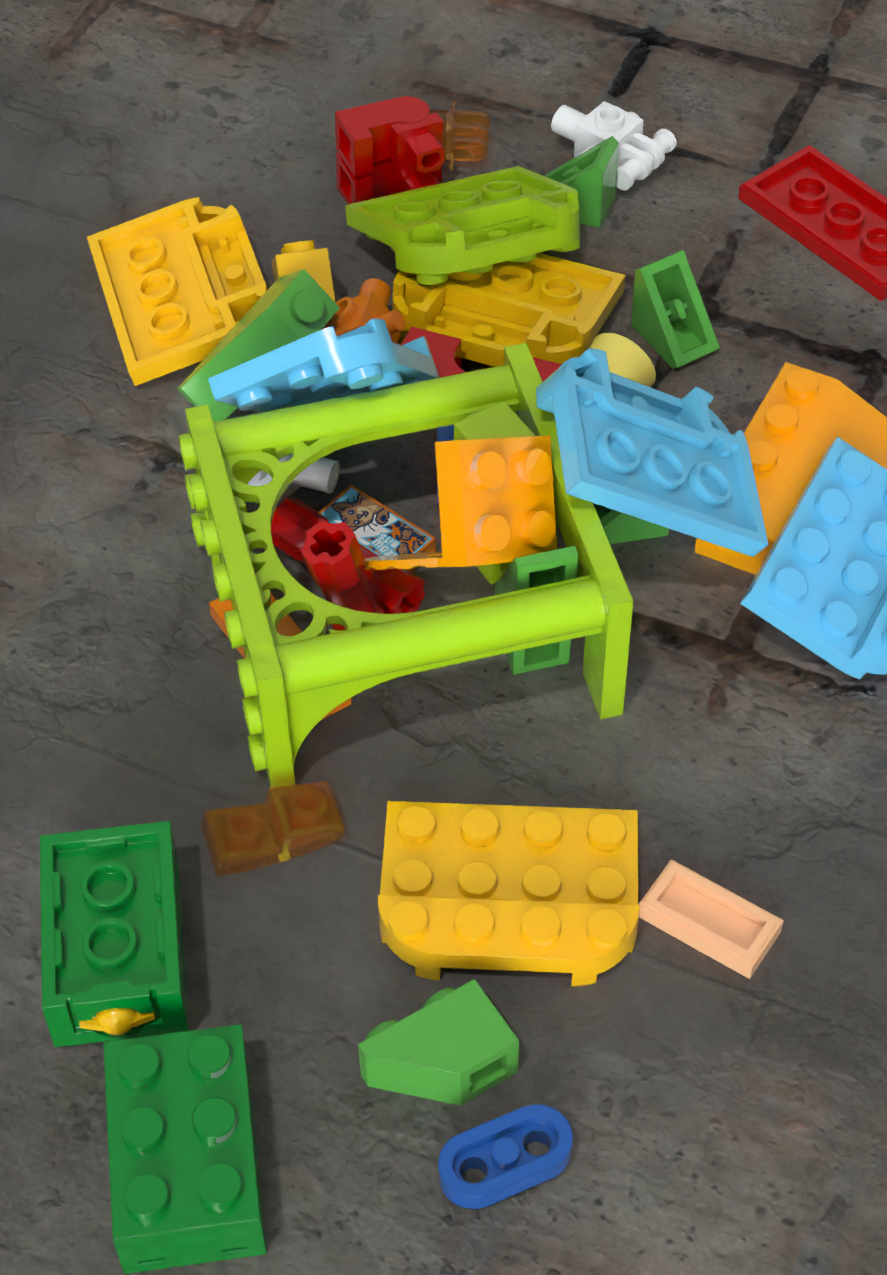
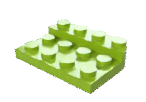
(472, 223)

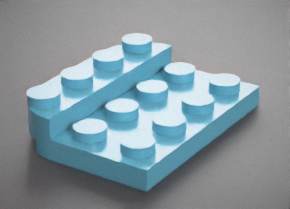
(325, 369)
(653, 454)
(830, 565)

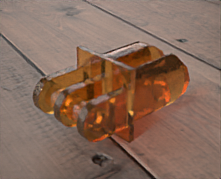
(464, 134)

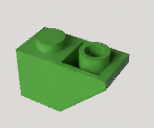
(443, 1050)

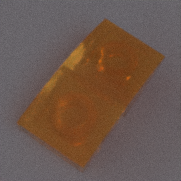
(283, 828)

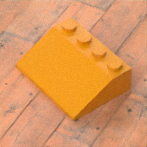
(788, 441)

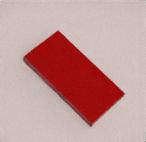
(827, 214)

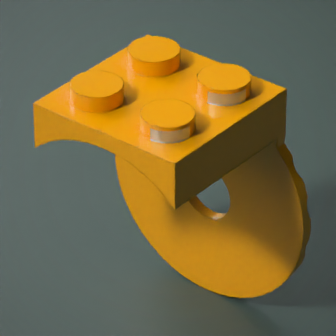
(491, 504)

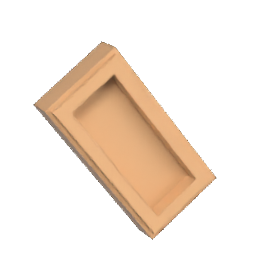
(710, 918)

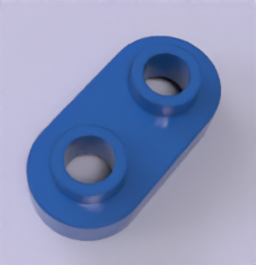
(501, 1155)

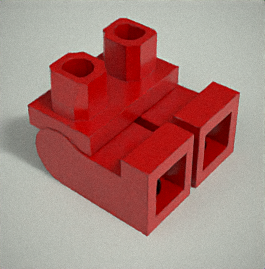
(387, 148)

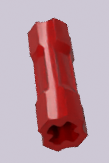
(338, 566)
(392, 588)

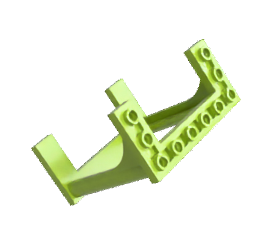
(312, 673)

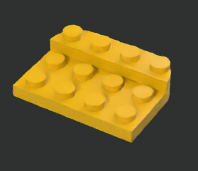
(176, 284)
(539, 302)
(509, 888)

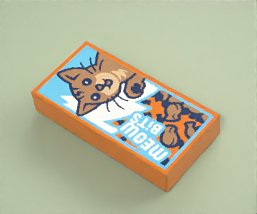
(377, 525)

